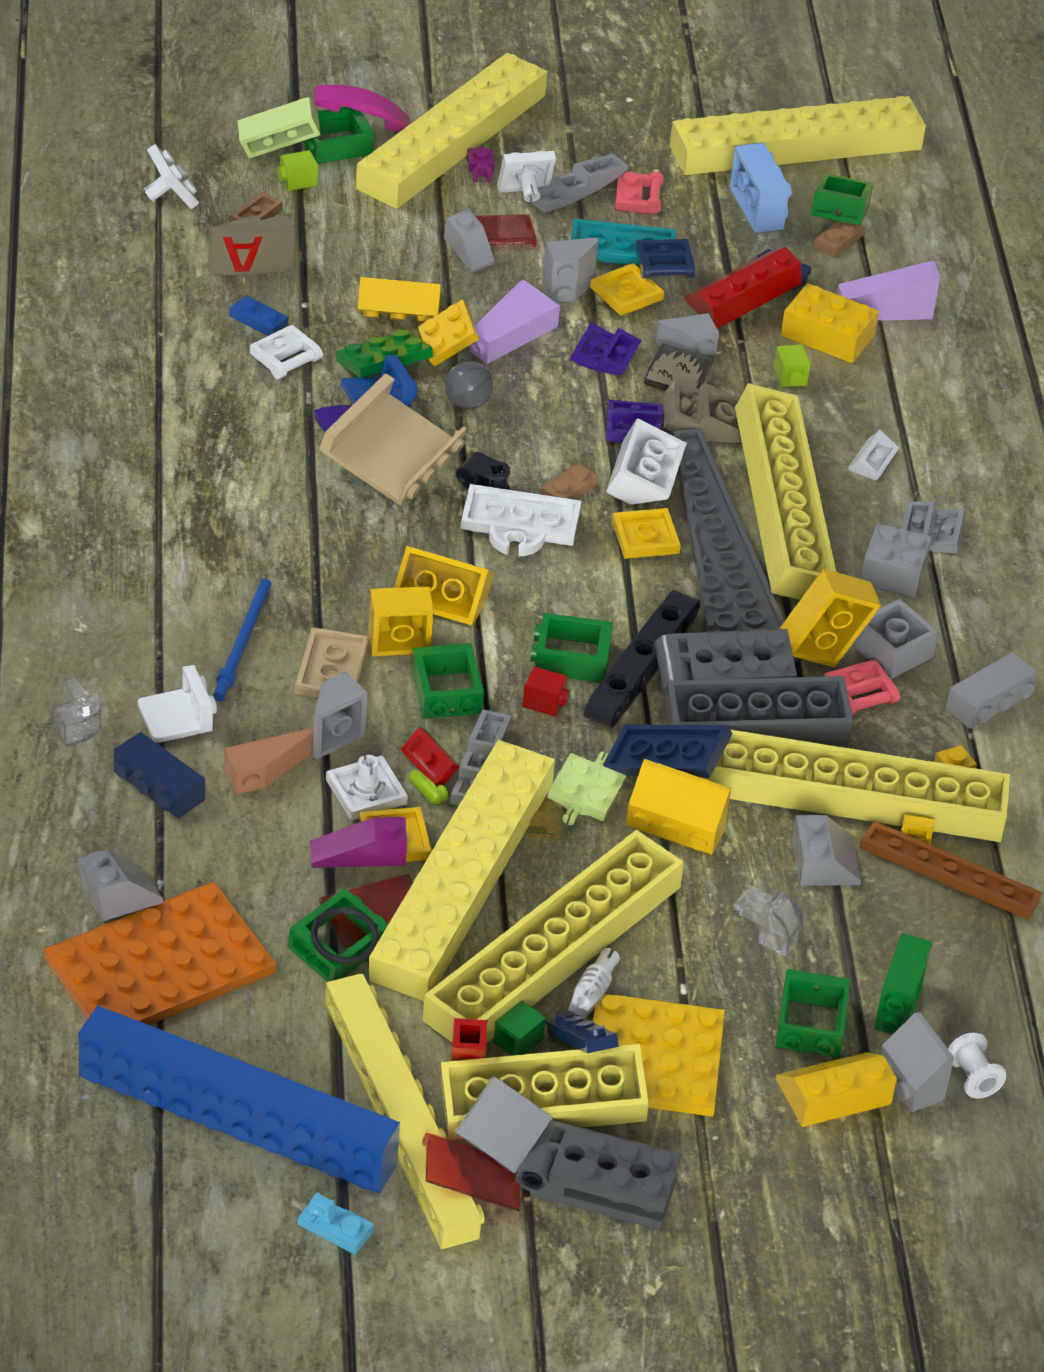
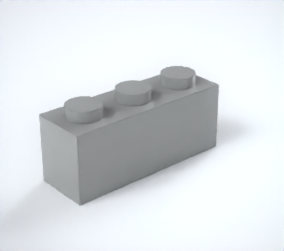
(991, 690)

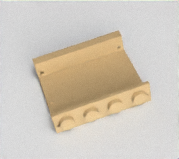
(389, 443)

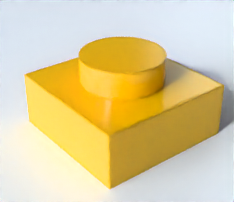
(955, 756)
(918, 827)

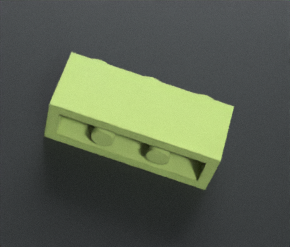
(278, 127)

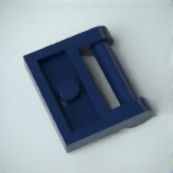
(665, 252)

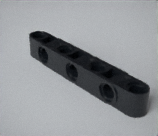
(639, 660)

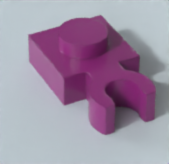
(480, 163)

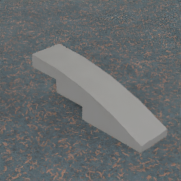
(581, 182)
(485, 734)

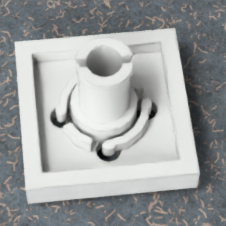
(526, 173)
(171, 177)
(367, 781)

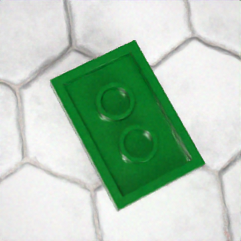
(370, 356)

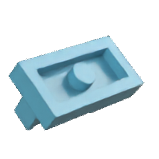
(335, 1224)

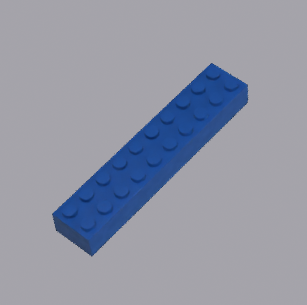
(238, 1099)

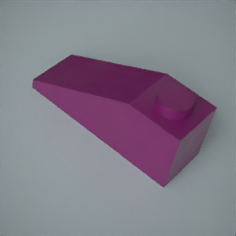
(367, 843)

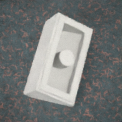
(874, 456)

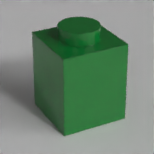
(519, 1029)

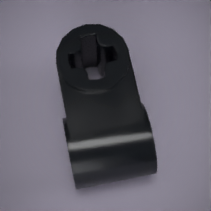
(484, 472)

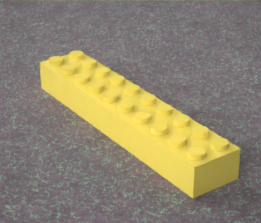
(449, 128)
(800, 133)
(783, 490)
(863, 784)
(461, 871)
(557, 936)

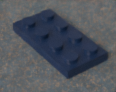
(681, 747)

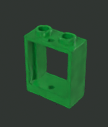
(355, 145)
(842, 193)
(576, 629)
(447, 661)
(301, 942)
(903, 983)
(831, 993)

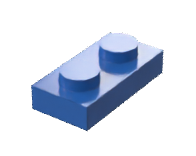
(258, 315)

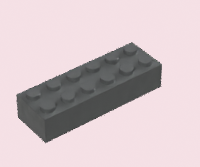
(777, 707)

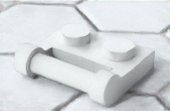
(282, 345)

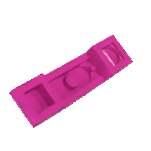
(363, 100)

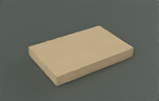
(327, 656)

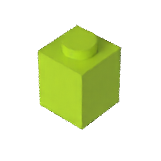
(298, 170)
(791, 365)

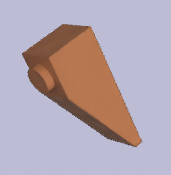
(265, 760)

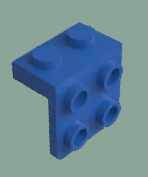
(403, 387)

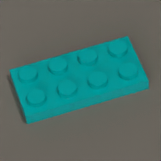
(618, 240)

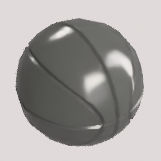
(468, 385)

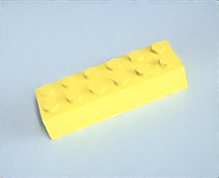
(567, 1085)

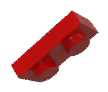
(429, 757)

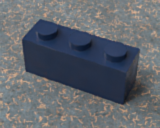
(159, 775)

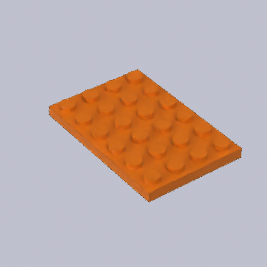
(162, 958)

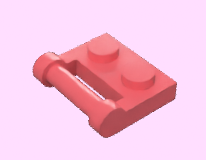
(630, 192)
(866, 678)

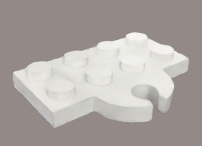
(520, 518)

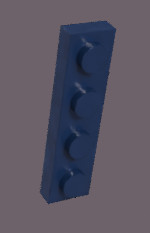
(581, 1032)

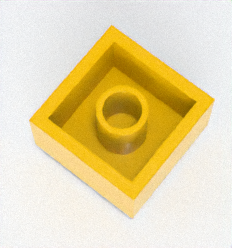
(399, 620)

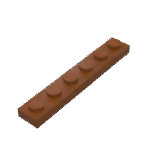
(951, 870)

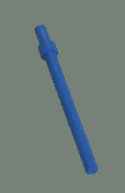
(227, 674)

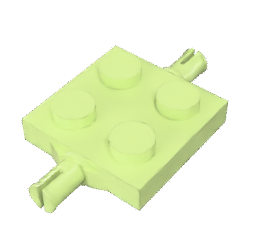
(586, 787)

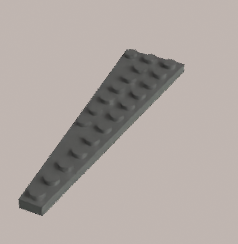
(726, 566)

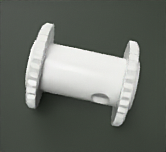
(982, 1076)

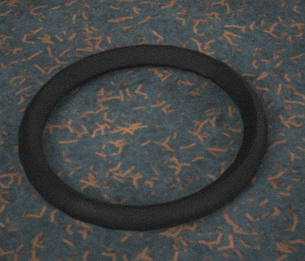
(345, 910)

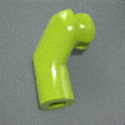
(427, 788)

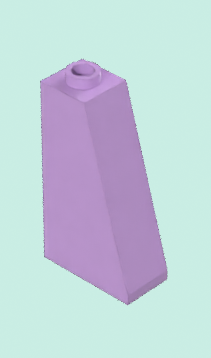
(897, 294)
(514, 322)

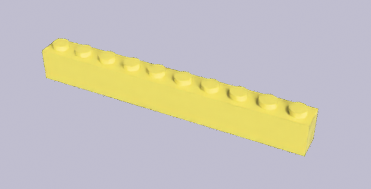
(399, 1097)

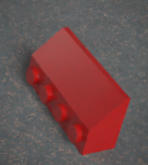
(747, 287)

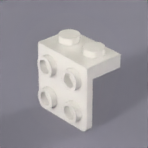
(179, 711)

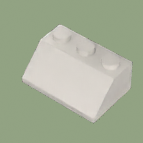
(646, 465)

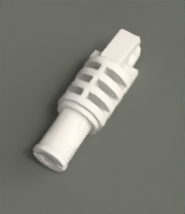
(593, 983)

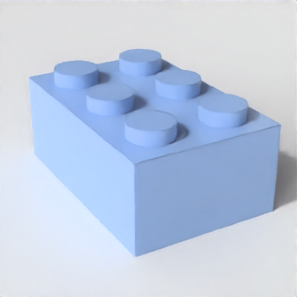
(759, 187)

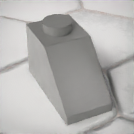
(469, 240)
(690, 333)

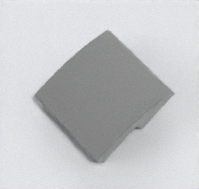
(943, 525)
(503, 1124)

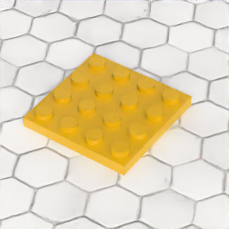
(677, 1048)

